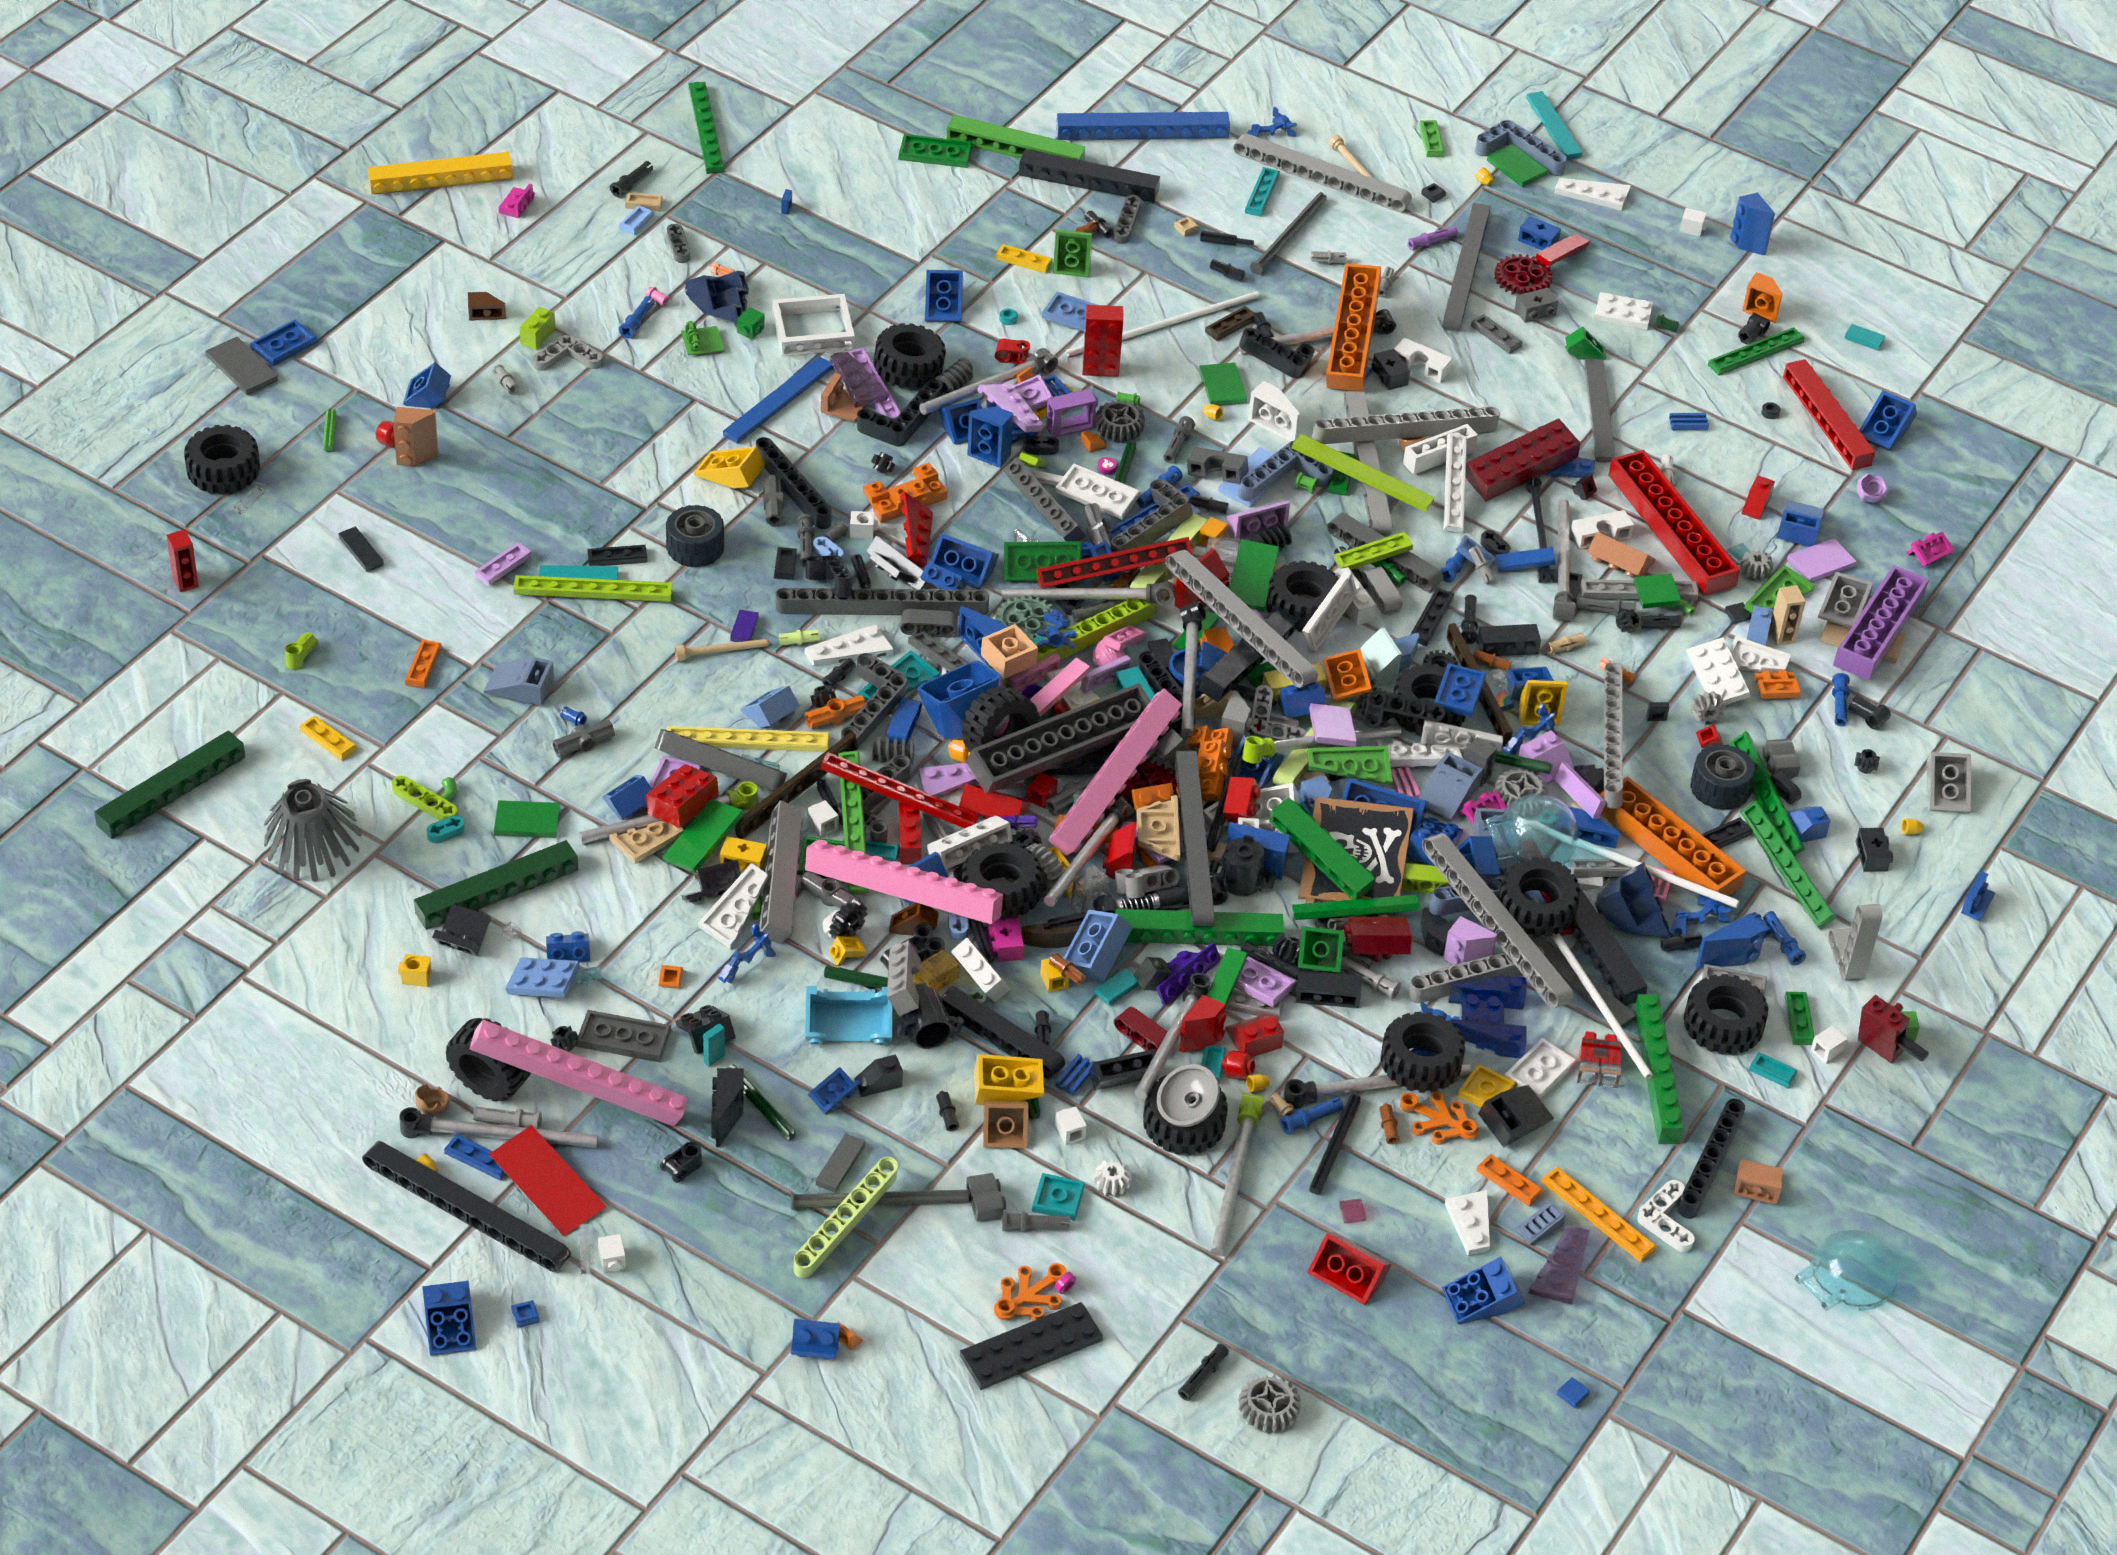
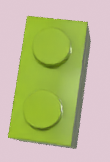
(537, 328)

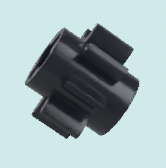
(883, 463)
(1627, 620)
(822, 695)
(1867, 761)
(564, 1038)

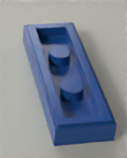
(1525, 559)
(474, 1156)

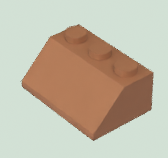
(415, 436)
(1620, 555)

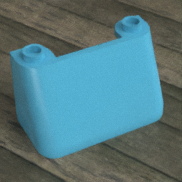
(848, 1016)

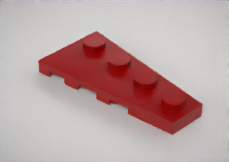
(918, 529)

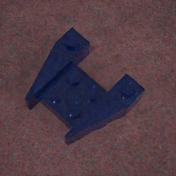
(1483, 1013)

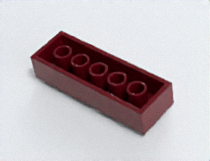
(1521, 459)

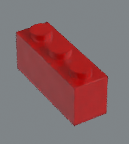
(182, 560)
(909, 834)

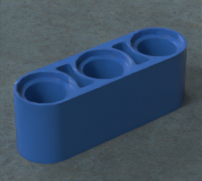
(904, 720)

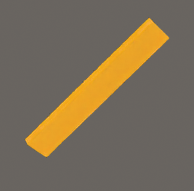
(1599, 1214)

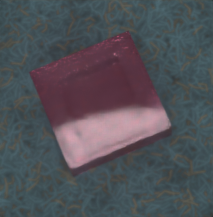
(1352, 1211)

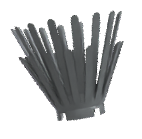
(306, 812)

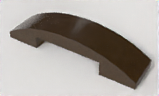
(1051, 938)

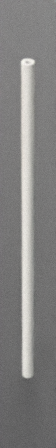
(1177, 319)
(1659, 873)
(1602, 1005)

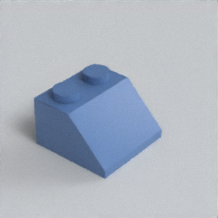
(771, 707)

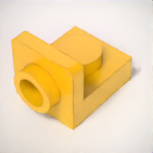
(846, 947)

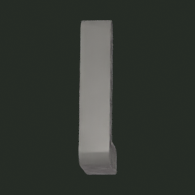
(1855, 945)

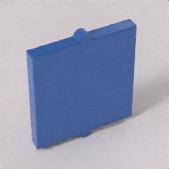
(1209, 655)

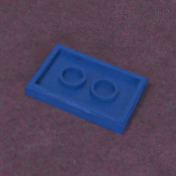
(283, 342)
(1460, 690)

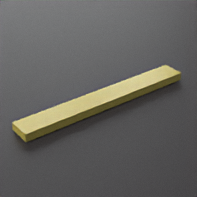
(756, 738)

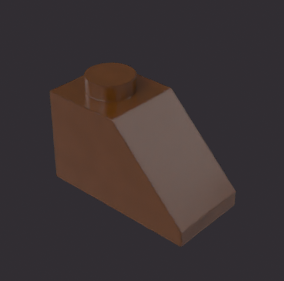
(485, 307)
(909, 917)

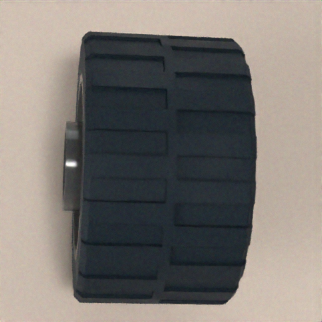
(695, 535)
(1722, 776)

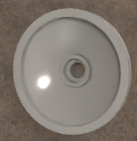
(1183, 1087)

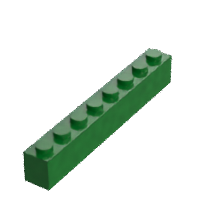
(1228, 927)
(1657, 1057)

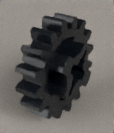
(848, 919)

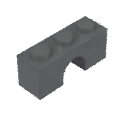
(1204, 461)

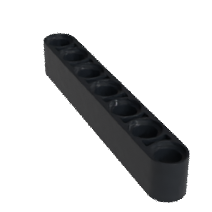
(794, 483)
(1000, 1031)
(1711, 1158)

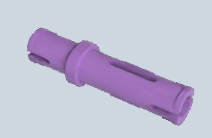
(1436, 236)

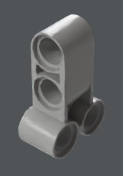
(1135, 883)

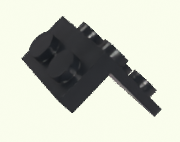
(702, 1021)

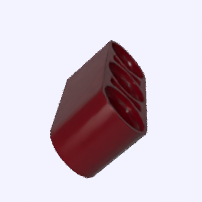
(1140, 1029)

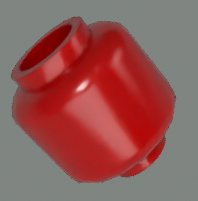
(385, 433)
(1238, 1064)

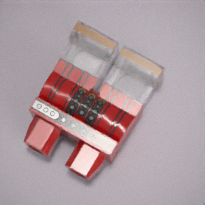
(1599, 1058)

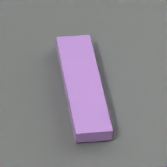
(1580, 790)

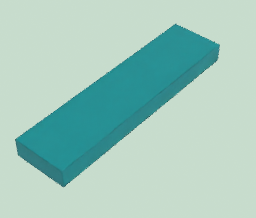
(1262, 191)
(588, 572)

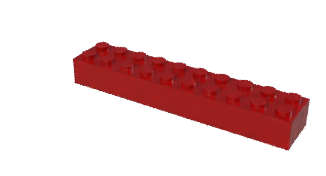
(1674, 522)

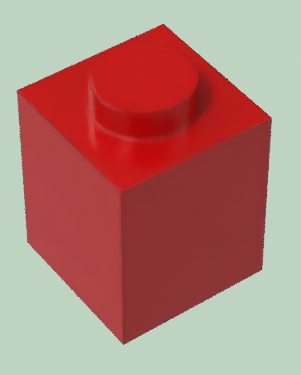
(1042, 789)

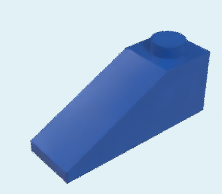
(1595, 830)

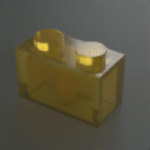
(937, 971)

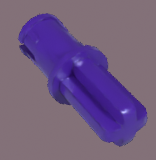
(1021, 821)

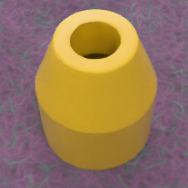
(1484, 176)
(1213, 411)
(1911, 826)
(1257, 1082)
(428, 1162)

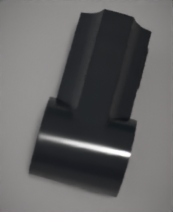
(1755, 325)
(1874, 715)

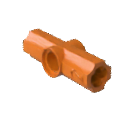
(834, 712)

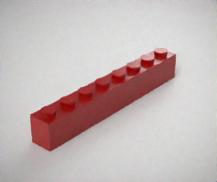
(1829, 414)
(1110, 563)

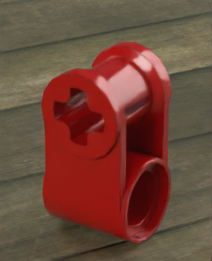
(1011, 351)

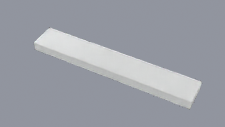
(1455, 483)

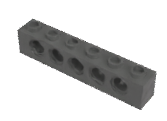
(1043, 501)

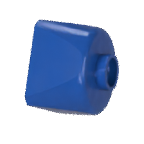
(952, 693)

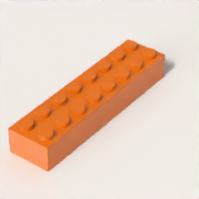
(1353, 327)
(1673, 841)

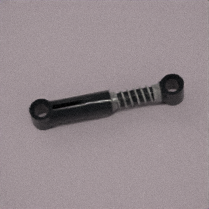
(1161, 899)

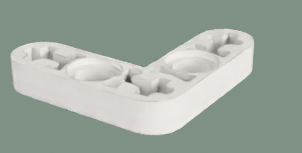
(1660, 1218)

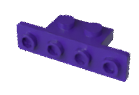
(1183, 967)

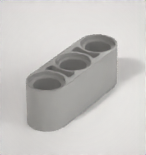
(1382, 590)

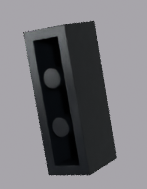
(1509, 639)
(1328, 989)
(1120, 1069)

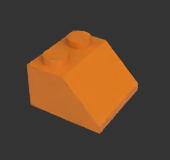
(1763, 297)

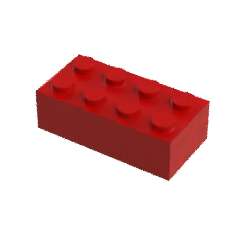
(1102, 340)

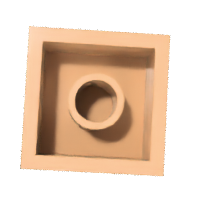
(1009, 651)

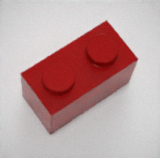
(1241, 799)

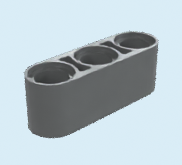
(930, 621)

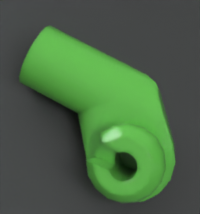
(1685, 606)
(450, 788)

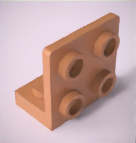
(836, 400)
(1758, 1181)

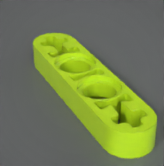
(422, 801)

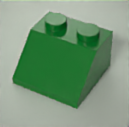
(1320, 949)

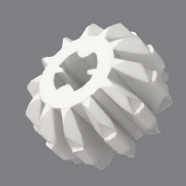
(1112, 1177)

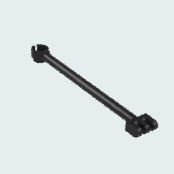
(1534, 490)

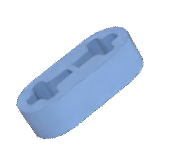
(829, 549)
(953, 922)

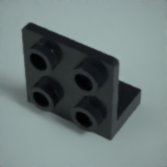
(463, 930)

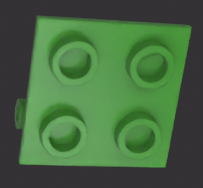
(701, 339)

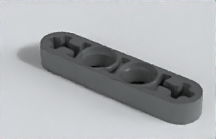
(1127, 219)

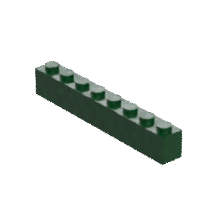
(169, 784)
(497, 883)

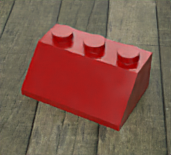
(1215, 565)
(992, 804)
(1348, 1267)

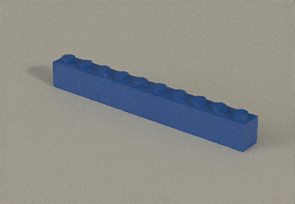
(1142, 125)

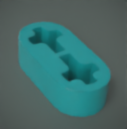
(445, 829)

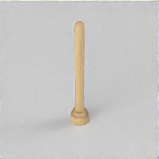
(1337, 143)
(683, 652)

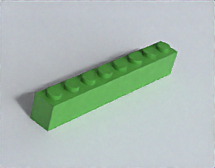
(1009, 140)

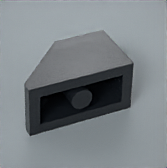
(1435, 931)
(880, 1076)

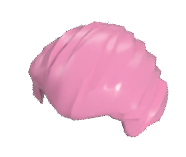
(1104, 654)

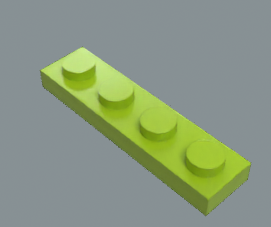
(1374, 551)

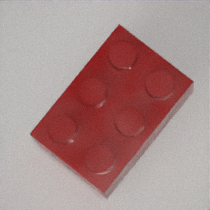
(682, 795)

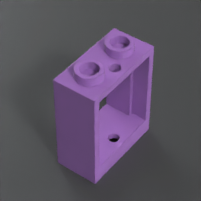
(1061, 427)

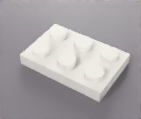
(1623, 311)

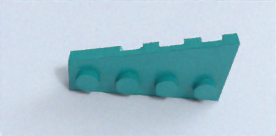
(913, 667)

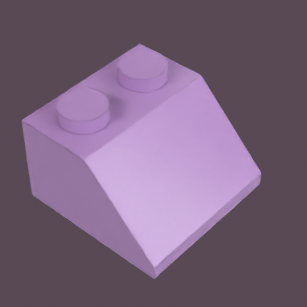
(1547, 749)
(1468, 942)

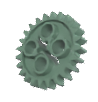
(1026, 614)

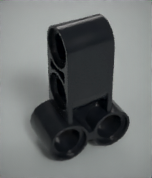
(922, 942)

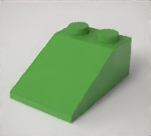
(1072, 253)

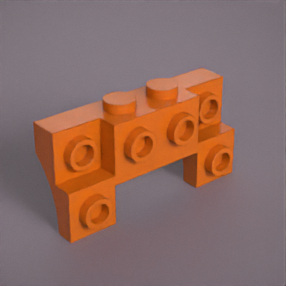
(925, 489)
(1212, 759)

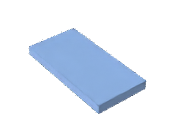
(1254, 460)

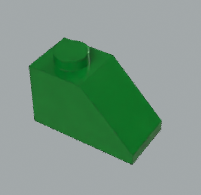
(1584, 345)

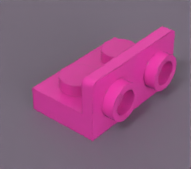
(517, 201)
(1931, 549)
(1486, 800)

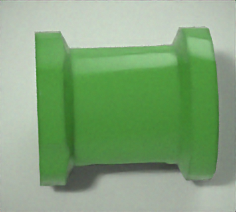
(1306, 482)

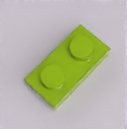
(1032, 460)

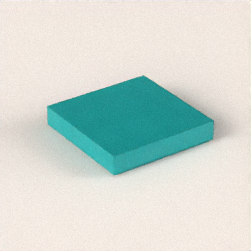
(1058, 1196)

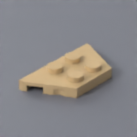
(1160, 828)

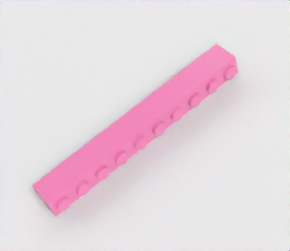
(1115, 771)
(904, 881)
(578, 1073)

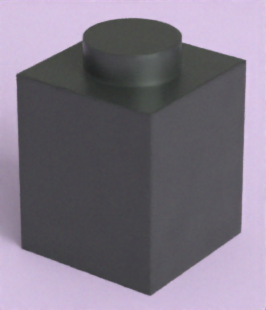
(1152, 973)

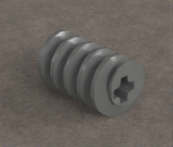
(956, 375)
(890, 750)

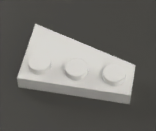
(1757, 657)
(1471, 1220)

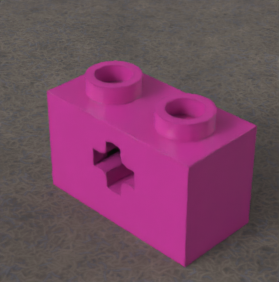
(1007, 939)

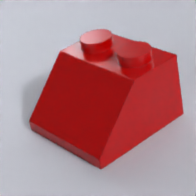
(1120, 850)
(1202, 1025)
(1257, 1035)

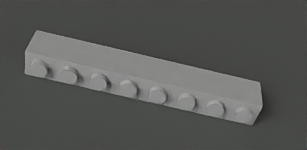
(781, 869)

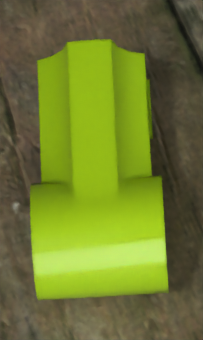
(299, 650)

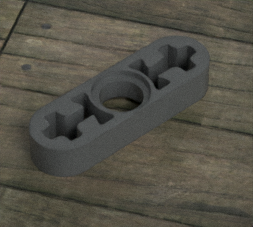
(677, 248)

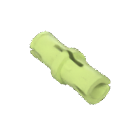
(799, 637)

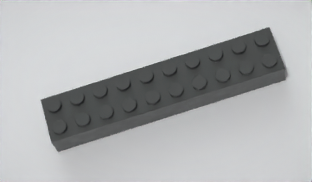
(1057, 739)

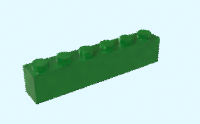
(1322, 849)

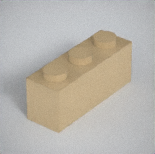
(1787, 615)

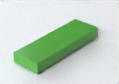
(1431, 138)

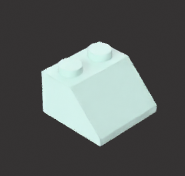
(1381, 658)

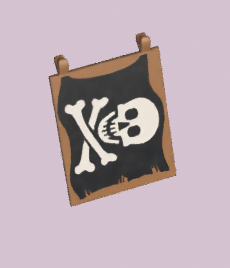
(1369, 832)

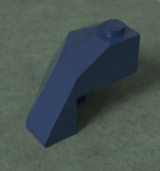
(720, 295)
(1632, 904)

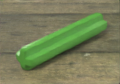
(329, 430)

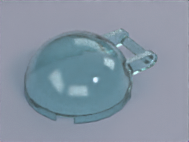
(1536, 828)
(1852, 1270)

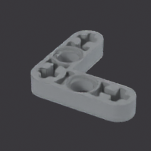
(566, 346)
(1268, 726)

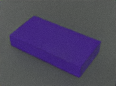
(744, 626)

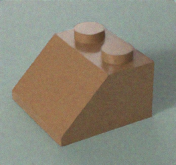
(1005, 1124)

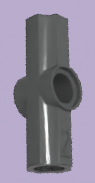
(773, 500)
(1098, 527)
(583, 738)
(1065, 798)
(827, 889)

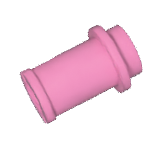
(658, 297)

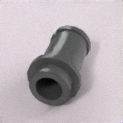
(839, 530)

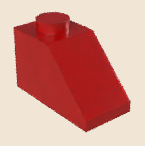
(1758, 497)

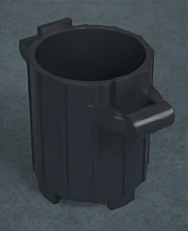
(1243, 867)
(930, 1023)

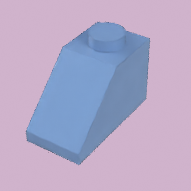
(1759, 625)
(1408, 647)

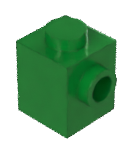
(750, 323)

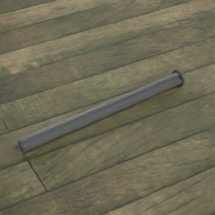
(1257, 266)
(888, 1198)

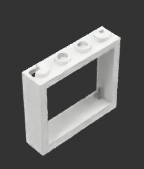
(812, 343)

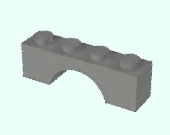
(901, 988)

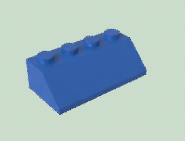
(1369, 793)

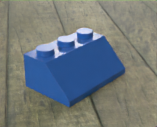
(1752, 224)
(990, 435)
(965, 559)

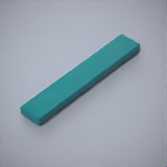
(1554, 125)

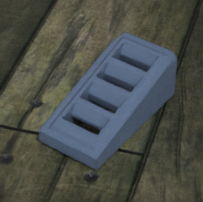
(1551, 1214)

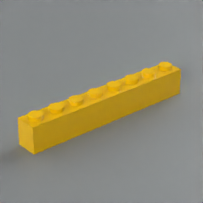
(440, 172)

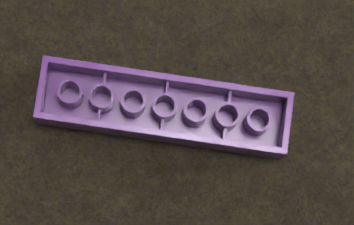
(1880, 622)

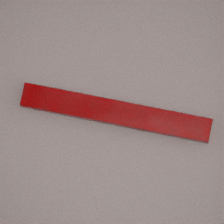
(898, 791)

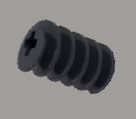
(1274, 535)

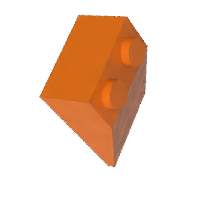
(1347, 674)

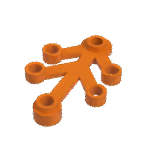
(1464, 1127)
(1028, 1295)

